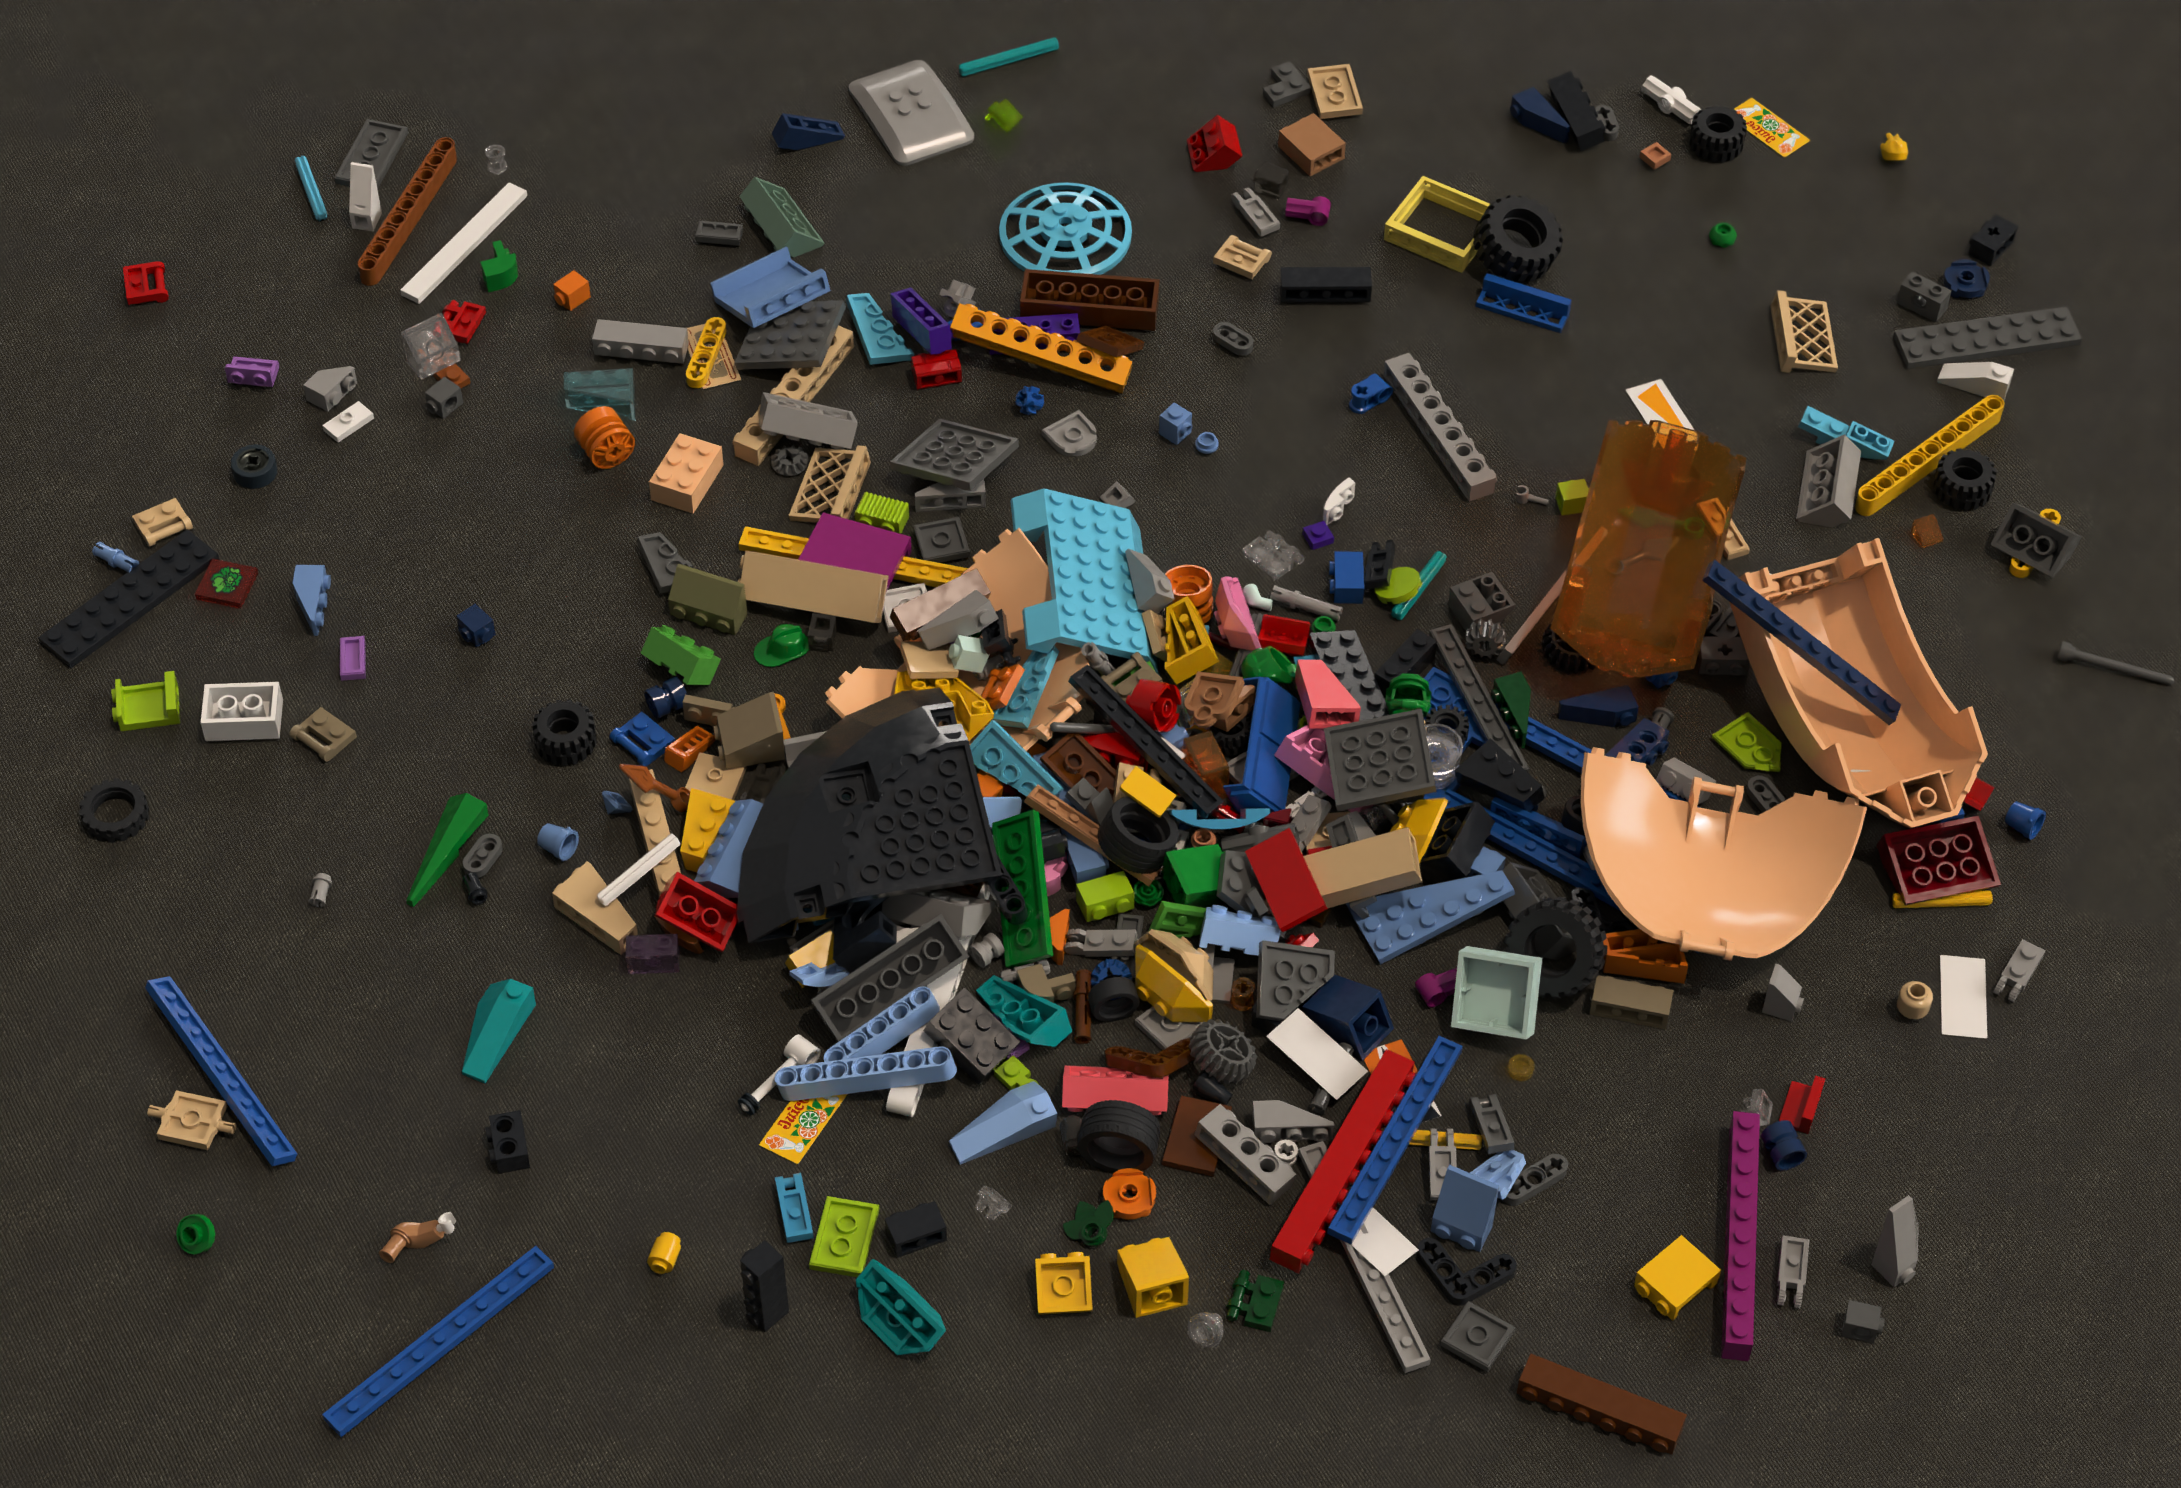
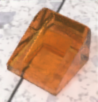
(1926, 531)

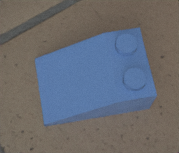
(1465, 1209)

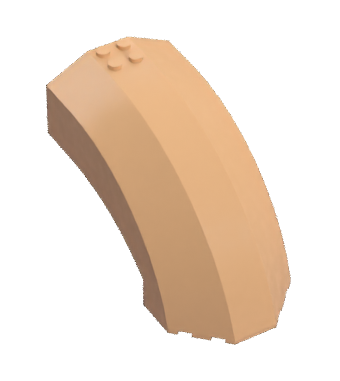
(1851, 605)

